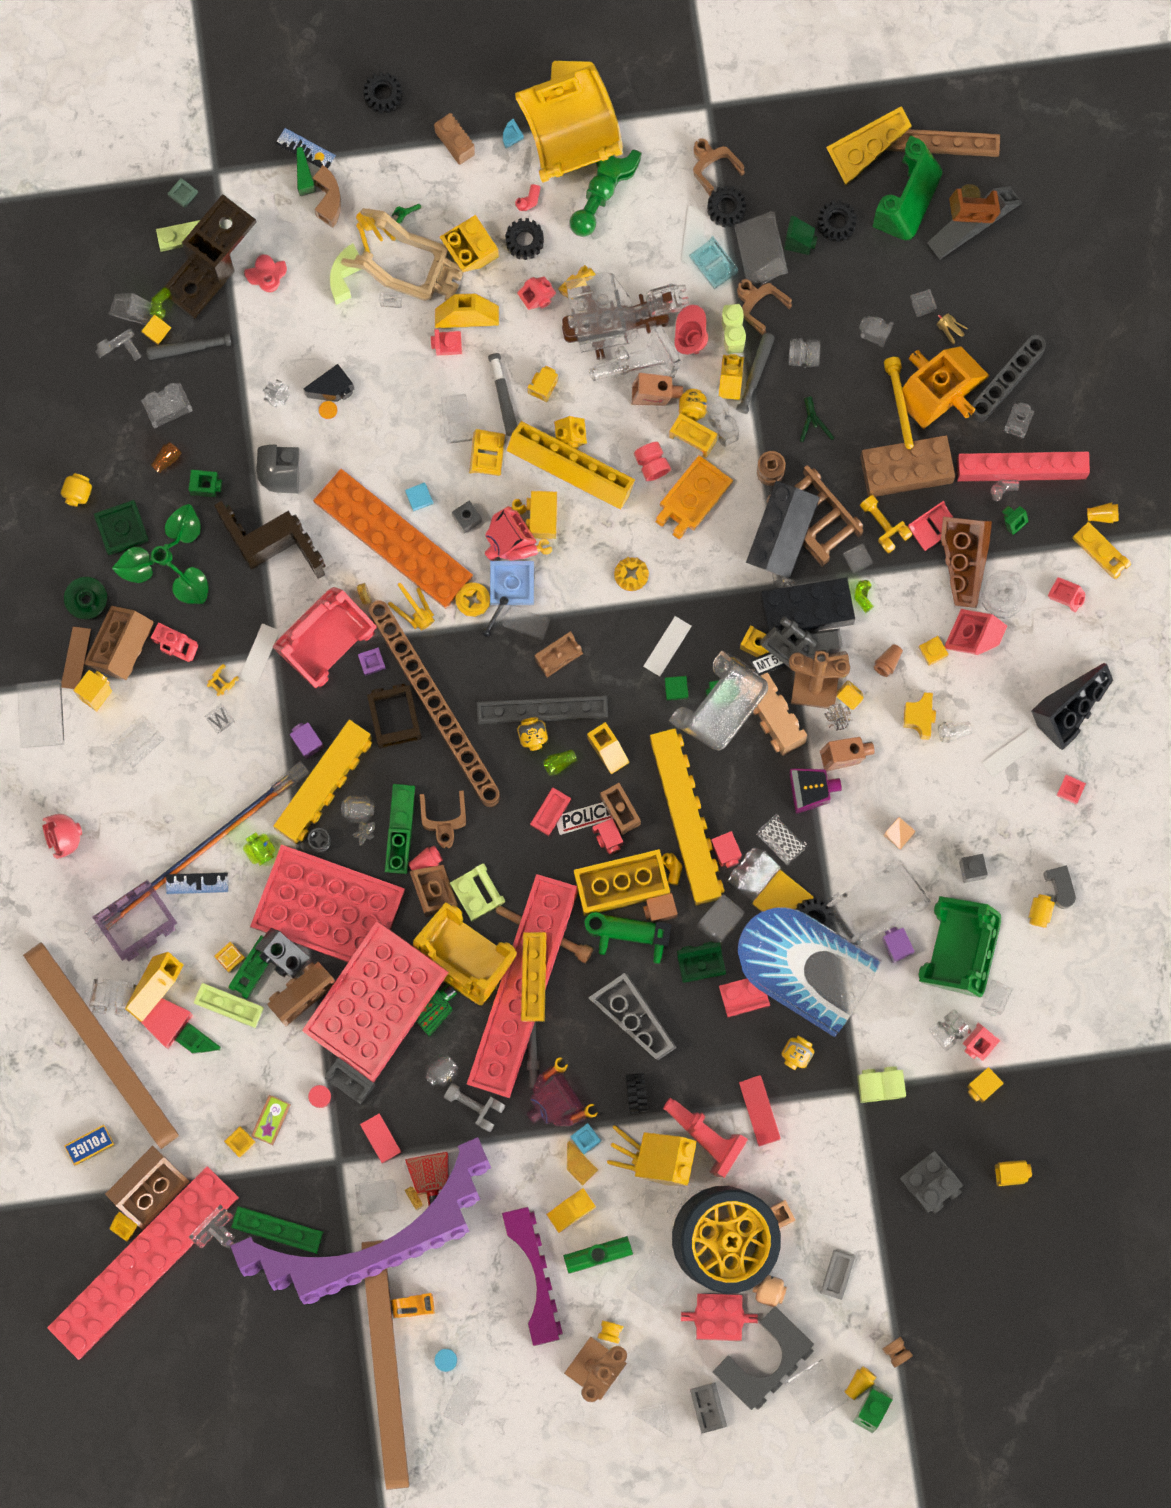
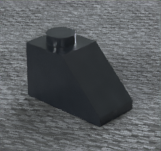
(330, 386)

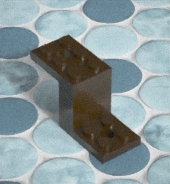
(209, 255)
(271, 539)

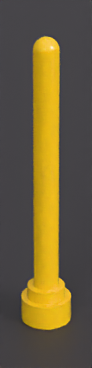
(893, 368)

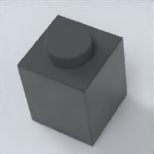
(973, 868)

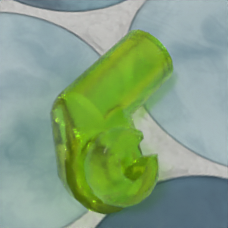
(861, 594)

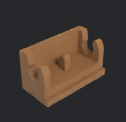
(558, 654)

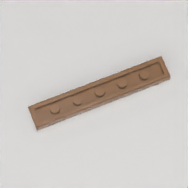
(952, 142)

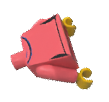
(511, 536)

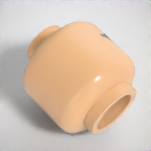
(770, 1291)

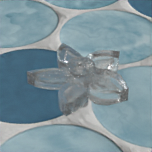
(365, 832)

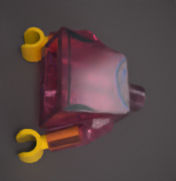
(556, 1100)

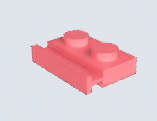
(742, 997)

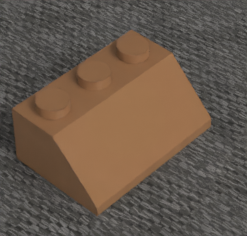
(119, 642)
(301, 993)
(147, 1187)

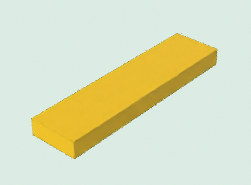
(533, 977)

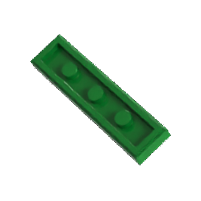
(277, 1230)

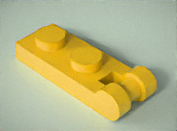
(1101, 550)

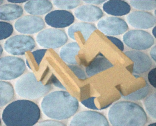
(439, 275)

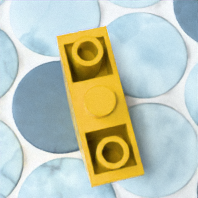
(466, 311)

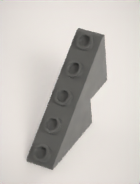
(957, 233)

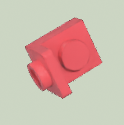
(446, 343)
(1067, 594)

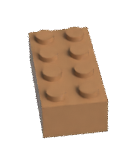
(901, 469)

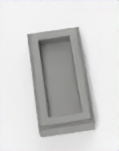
(837, 1274)

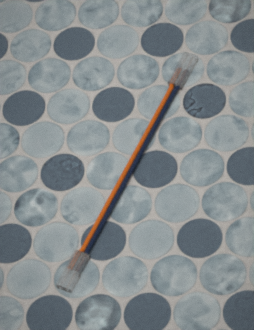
(280, 786)

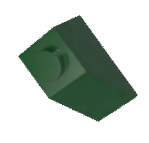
(800, 236)

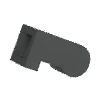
(1062, 886)

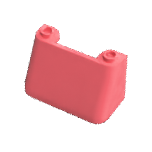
(324, 635)

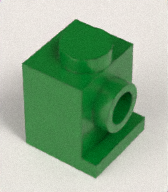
(199, 478)

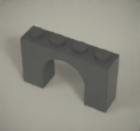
(793, 1345)

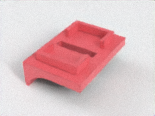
(922, 529)

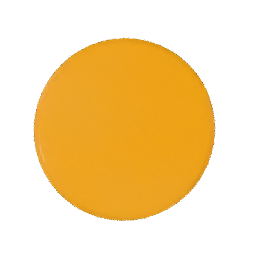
(328, 410)

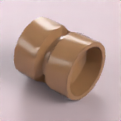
(770, 468)

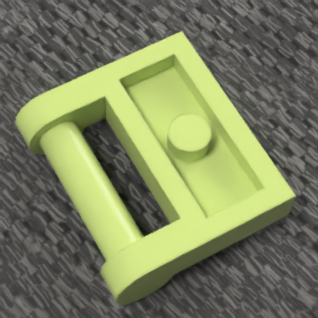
(471, 896)

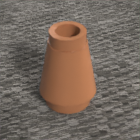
(888, 660)

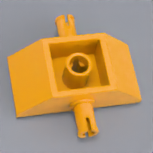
(941, 384)

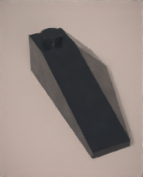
(1066, 708)

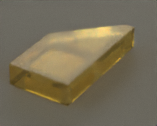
(579, 1165)

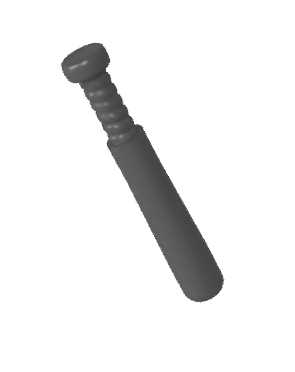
(172, 349)
(758, 365)

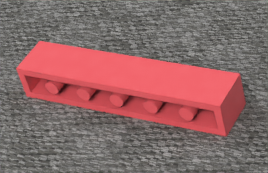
(1023, 466)

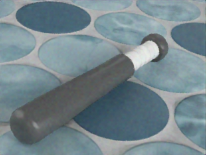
(503, 395)

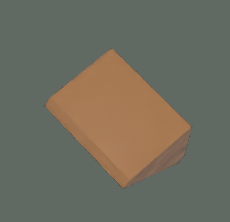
(433, 888)

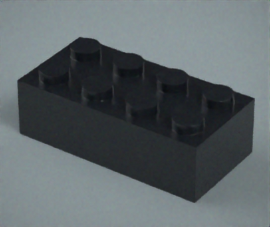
(810, 605)

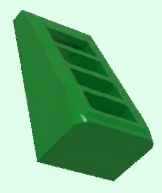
(304, 179)

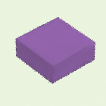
(371, 661)

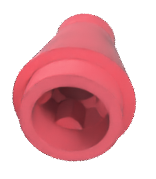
(427, 858)

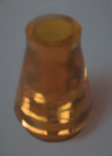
(167, 455)

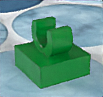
(1015, 519)

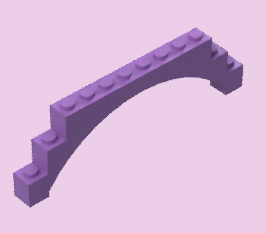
(327, 1275)

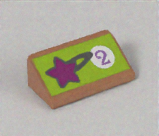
(271, 1120)

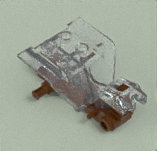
(605, 316)

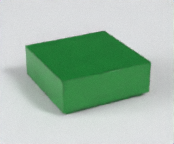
(676, 688)

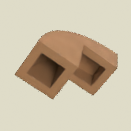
(330, 206)

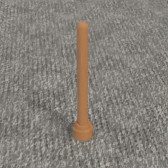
(581, 951)

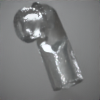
(1001, 486)
(782, 582)

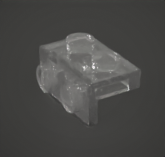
(754, 873)

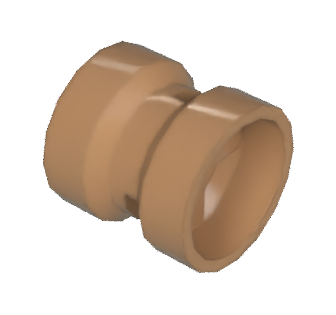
(893, 1348)

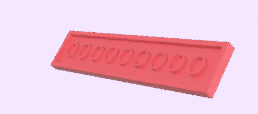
(505, 1033)
(140, 1264)

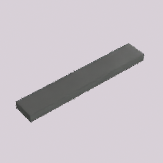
(545, 709)

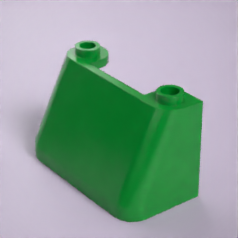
(903, 215)
(962, 946)

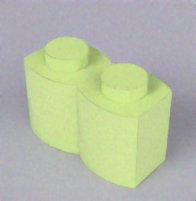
(733, 328)
(881, 1085)

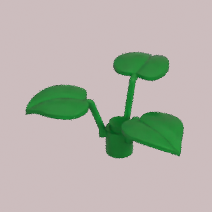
(135, 562)

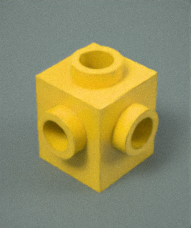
(571, 431)

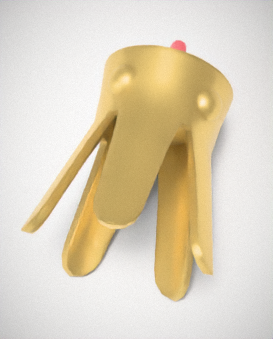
(949, 321)

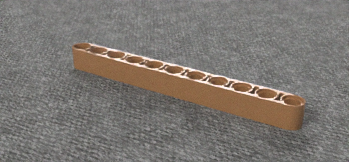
(427, 695)
(101, 1045)
(386, 1378)

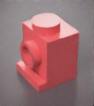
(608, 836)
(987, 1044)

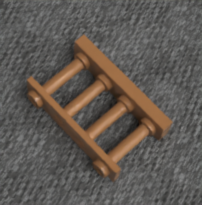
(821, 551)

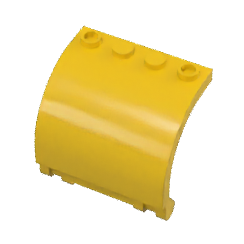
(571, 122)

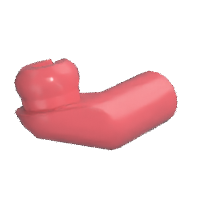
(530, 201)

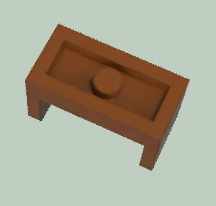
(974, 209)

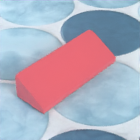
(759, 1110)

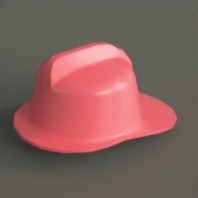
(691, 330)

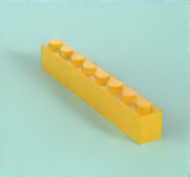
(685, 816)

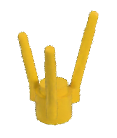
(368, 224)
(422, 617)
(625, 1151)

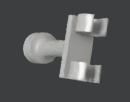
(454, 1093)

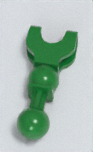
(602, 189)

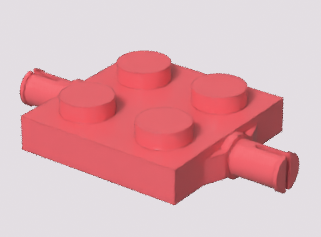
(719, 1317)

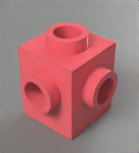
(536, 293)

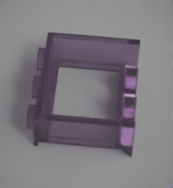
(148, 940)

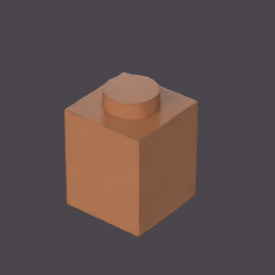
(660, 908)

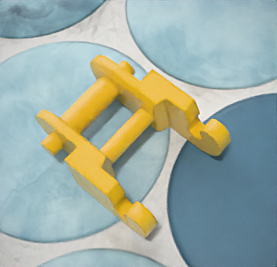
(227, 686)

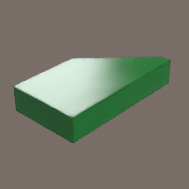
(196, 1041)

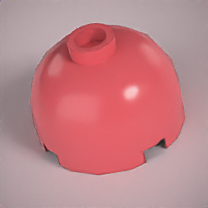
(62, 834)

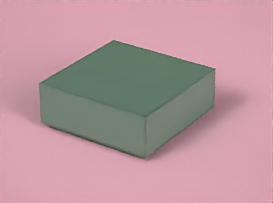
(182, 193)

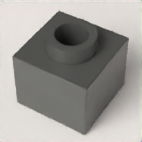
(466, 523)

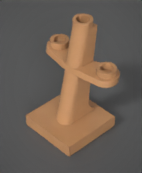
(815, 680)
(596, 1368)

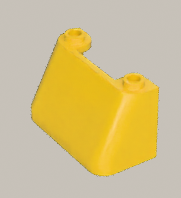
(470, 958)

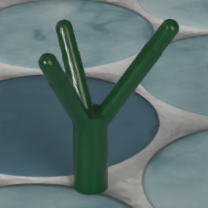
(811, 416)

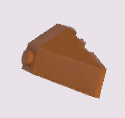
(966, 552)

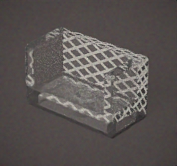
(781, 840)

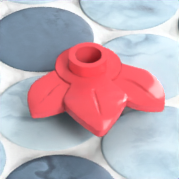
(266, 270)

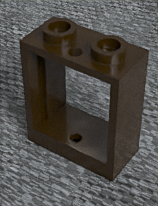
(396, 737)

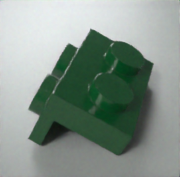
(701, 961)

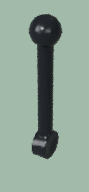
(503, 601)

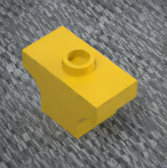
(920, 716)

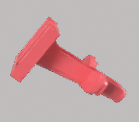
(722, 1150)

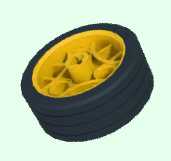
(726, 1239)

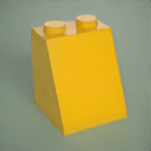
(665, 1159)

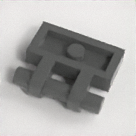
(780, 644)

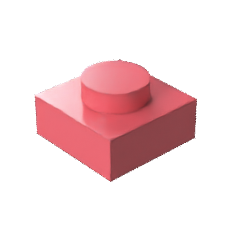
(1071, 789)

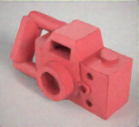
(174, 641)

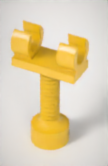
(870, 505)

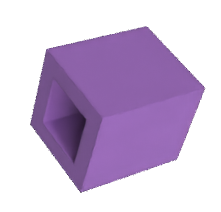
(306, 740)
(897, 944)

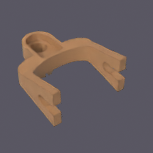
(708, 156)
(753, 295)
(444, 828)

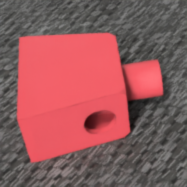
(166, 1021)

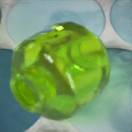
(259, 848)

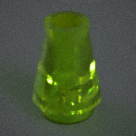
(558, 762)

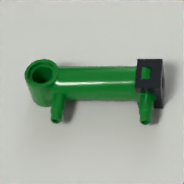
(630, 930)

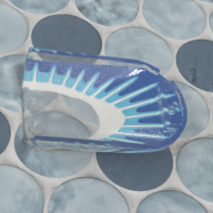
(806, 966)

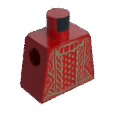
(429, 1174)

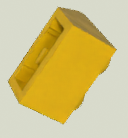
(470, 245)

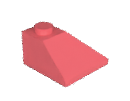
(975, 632)

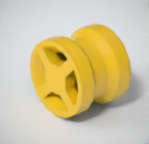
(610, 1332)

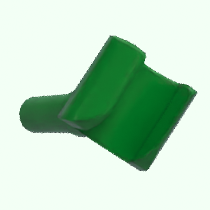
(402, 212)

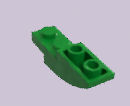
(400, 828)

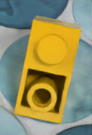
(731, 376)
(607, 748)

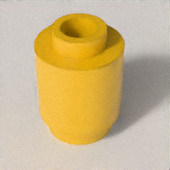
(1041, 911)

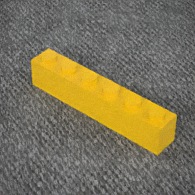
(570, 465)
(322, 782)

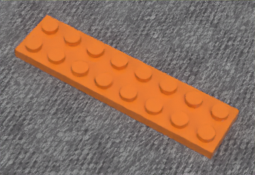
(393, 538)

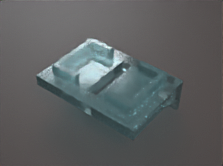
(708, 254)

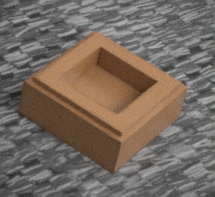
(838, 655)

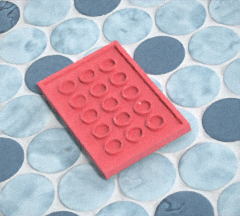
(324, 904)
(375, 1001)

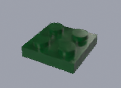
(121, 527)

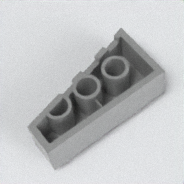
(630, 1011)

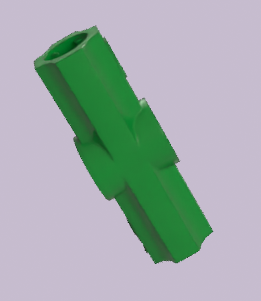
(583, 1260)

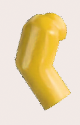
(673, 866)

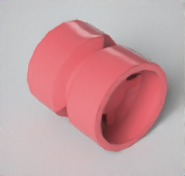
(653, 464)

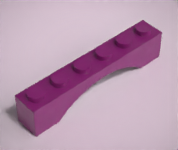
(542, 1322)

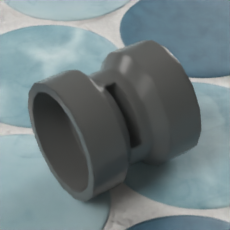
(320, 837)

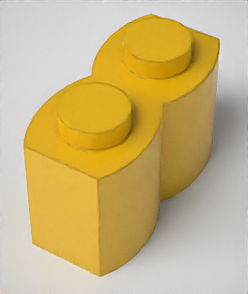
(1012, 1172)

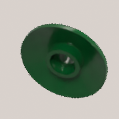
(82, 588)

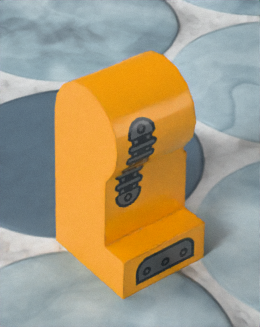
(413, 1306)

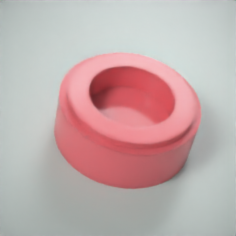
(319, 1096)

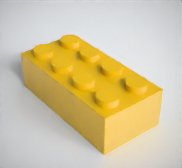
(621, 882)

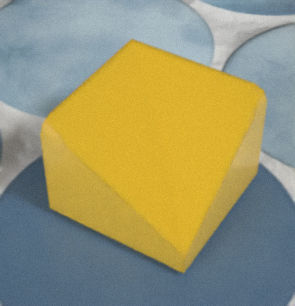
(850, 695)

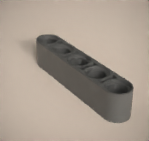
(1012, 369)

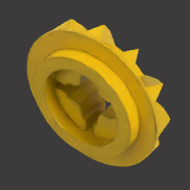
(631, 583)
(469, 590)

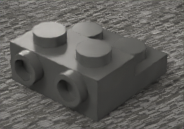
(932, 1183)

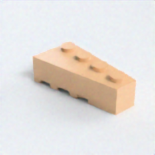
(777, 721)

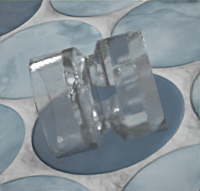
(804, 352)
(950, 1030)

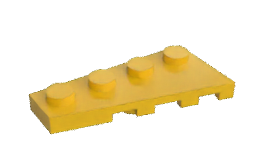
(863, 146)

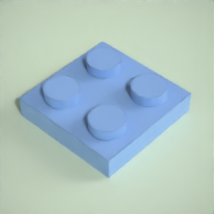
(512, 580)

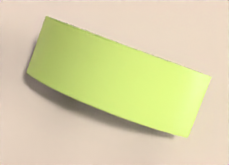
(338, 272)

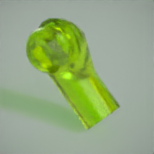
(156, 303)

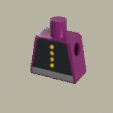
(812, 788)

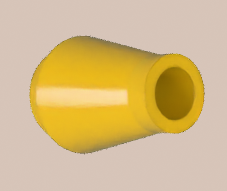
(1104, 513)
(860, 1382)

